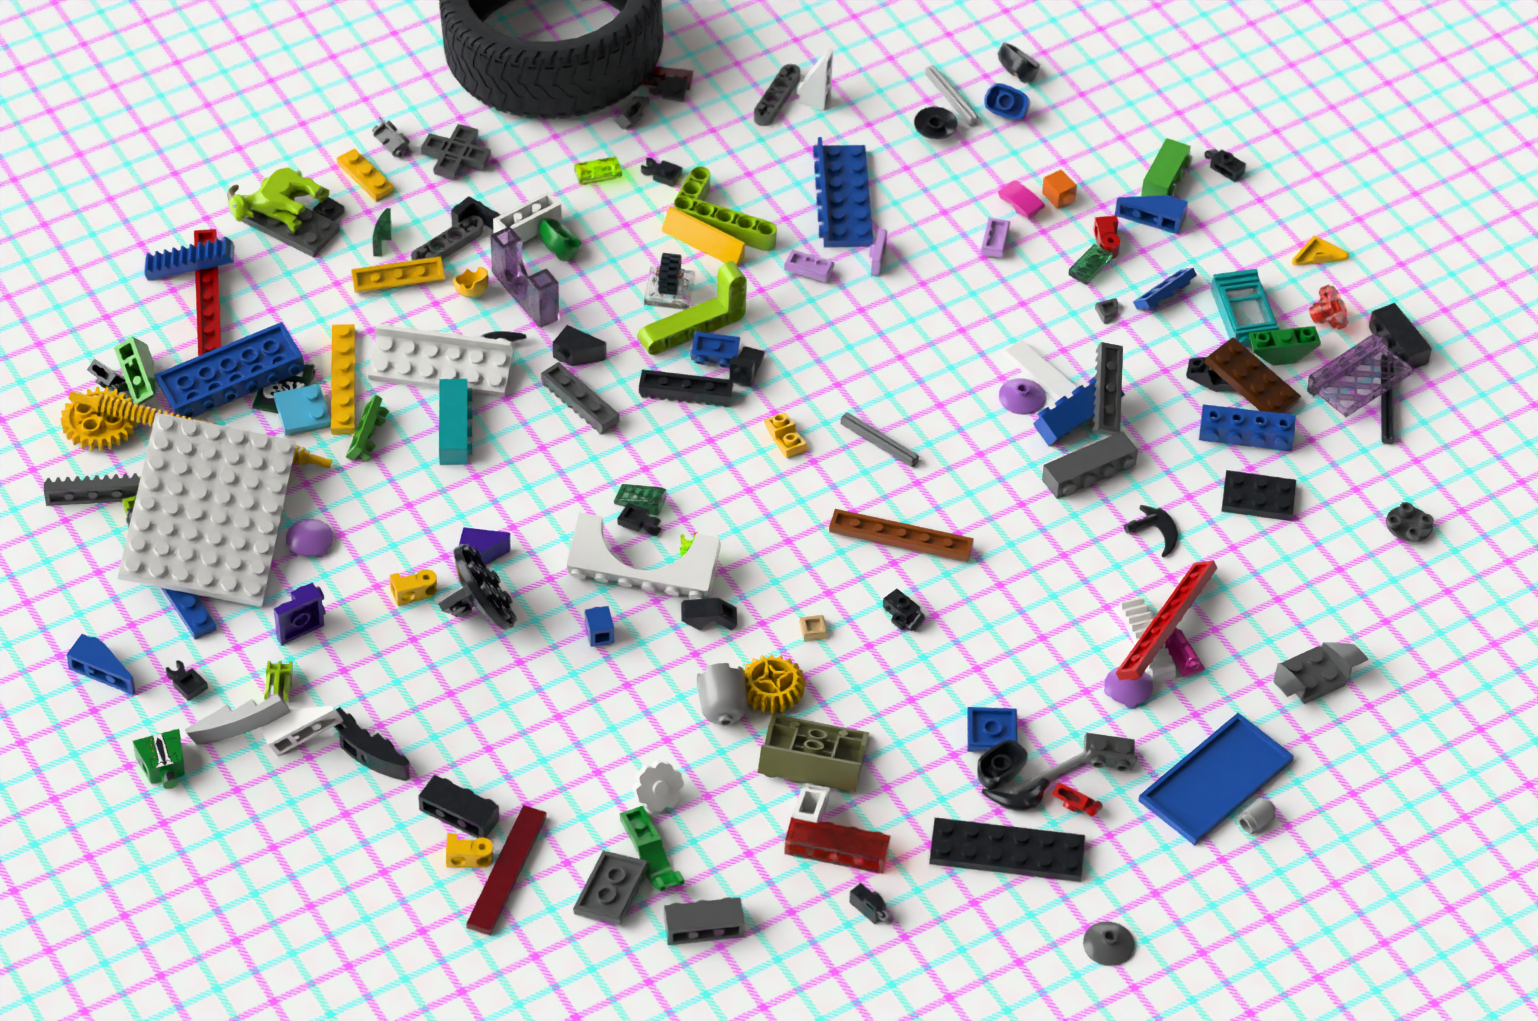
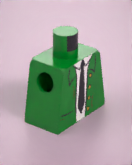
(161, 757)

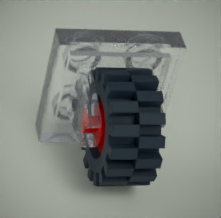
(669, 284)

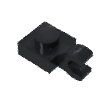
(637, 517)

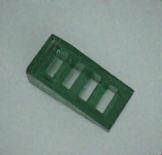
(656, 494)

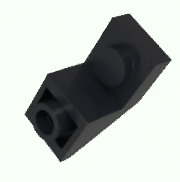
(1205, 376)
(701, 612)

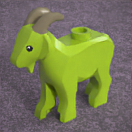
(277, 197)

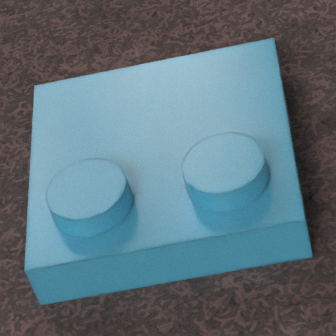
(302, 409)

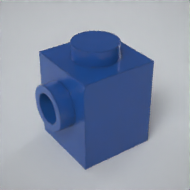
(599, 626)

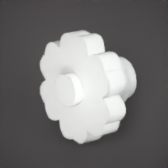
(658, 786)

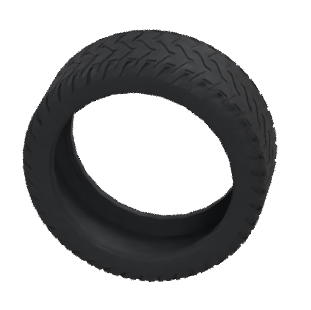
(551, 76)

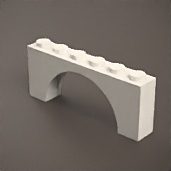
(687, 576)

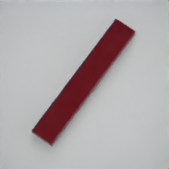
(506, 870)

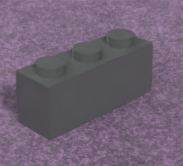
(704, 921)

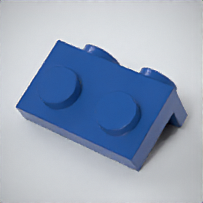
(714, 348)

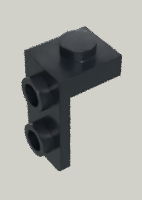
(472, 207)
(745, 368)

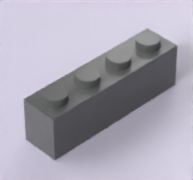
(1089, 465)

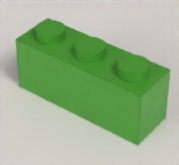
(1167, 169)

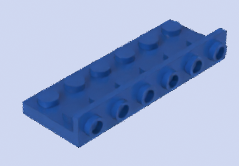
(843, 195)
(231, 371)

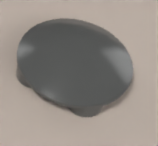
(1409, 523)

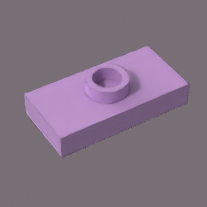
(995, 237)
(877, 252)
(809, 265)

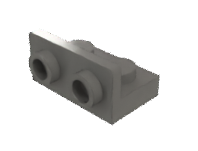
(1109, 752)

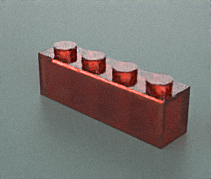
(838, 845)

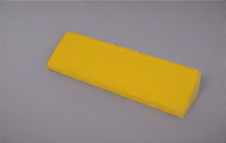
(703, 236)

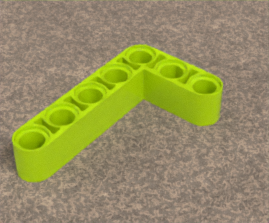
(746, 228)
(705, 317)

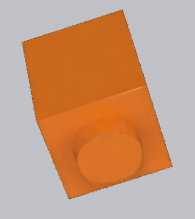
(1059, 189)

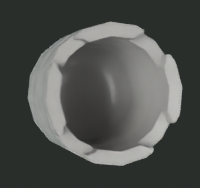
(722, 693)

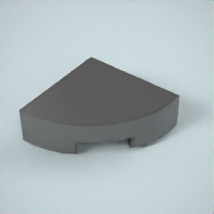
(1107, 309)

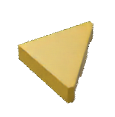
(1319, 251)

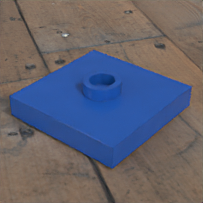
(990, 727)

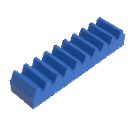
(189, 259)

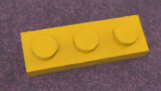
(365, 174)

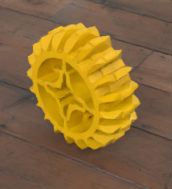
(773, 678)

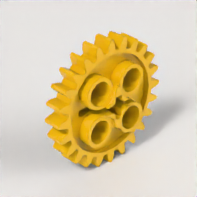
(93, 428)

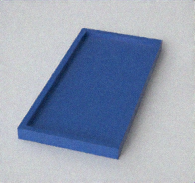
(1215, 778)

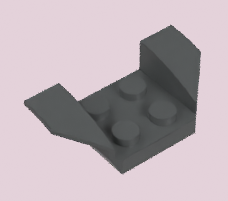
(1318, 670)

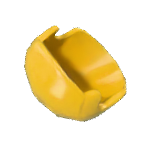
(472, 283)

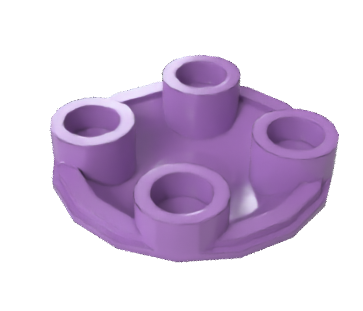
(309, 538)
(1127, 691)

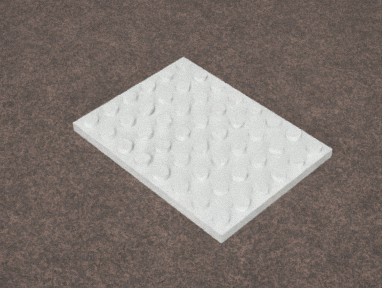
(207, 510)

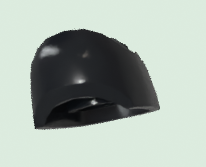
(1018, 63)
(1001, 764)

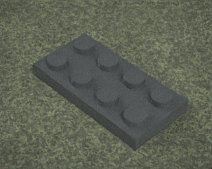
(308, 238)

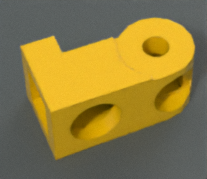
(413, 587)
(468, 853)

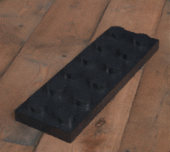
(1007, 849)

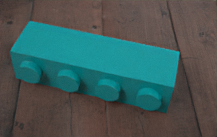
(454, 421)

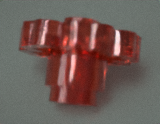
(1329, 308)

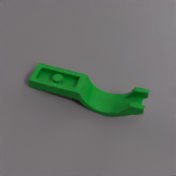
(650, 848)

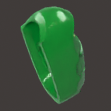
(559, 239)

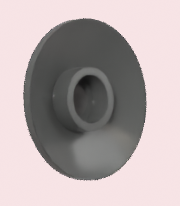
(1108, 951)

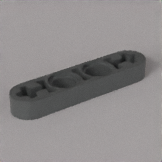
(781, 96)
(450, 245)

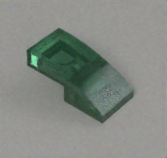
(382, 232)

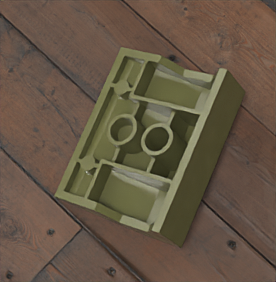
(813, 753)

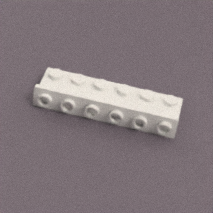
(426, 356)

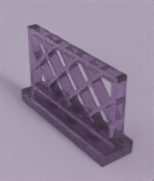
(1347, 365)

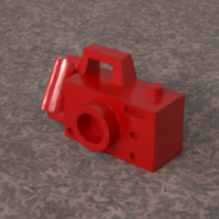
(1075, 800)

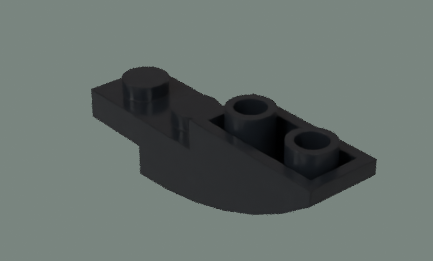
(370, 751)

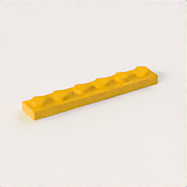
(343, 379)

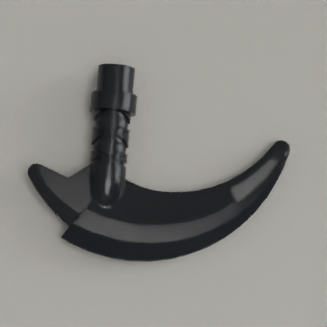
(1162, 521)

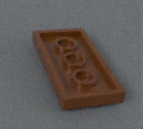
(1252, 378)

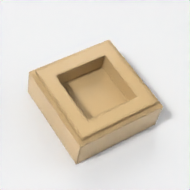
(813, 628)

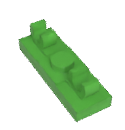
(366, 428)

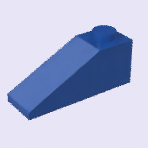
(1155, 211)
(96, 661)

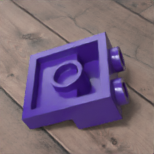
(301, 614)

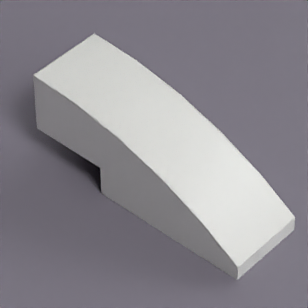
(811, 803)

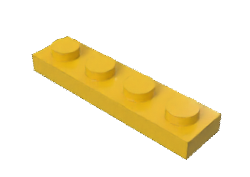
(397, 274)

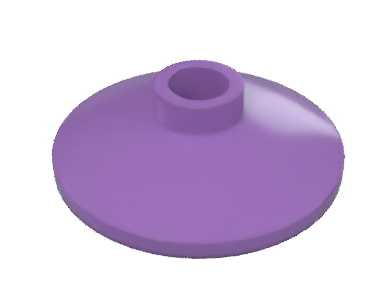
(1021, 396)

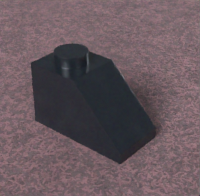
(578, 347)

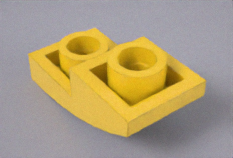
(784, 435)

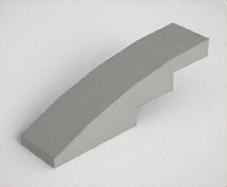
(231, 723)

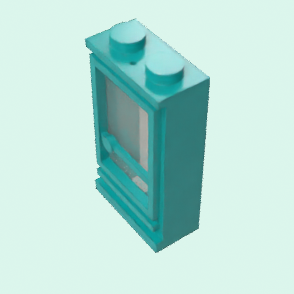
(1242, 304)

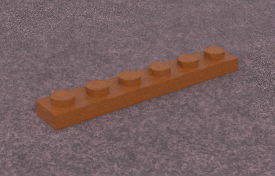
(901, 535)

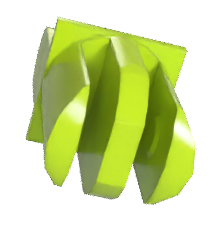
(279, 676)

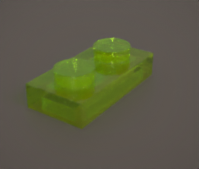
(597, 170)

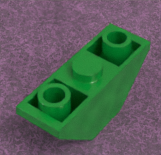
(1284, 345)

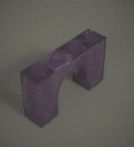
(534, 293)

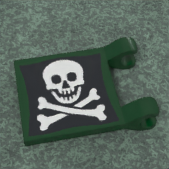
(265, 397)

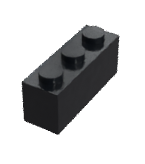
(1400, 335)
(458, 807)

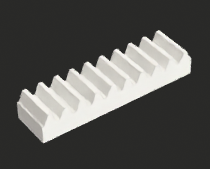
(1137, 619)

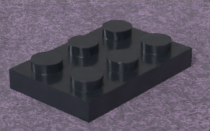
(1258, 495)

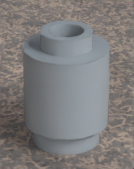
(1257, 815)

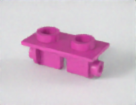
(1183, 654)

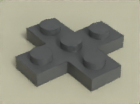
(456, 151)

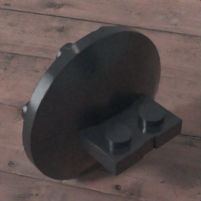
(479, 590)

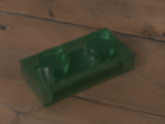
(1090, 264)

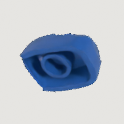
(1007, 101)

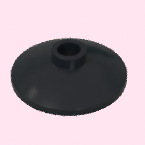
(935, 122)

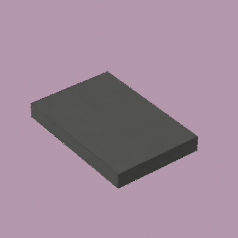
(611, 887)

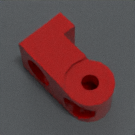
(1106, 233)

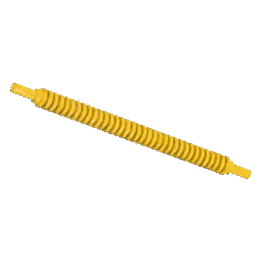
(146, 416)

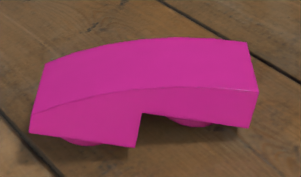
(1021, 198)

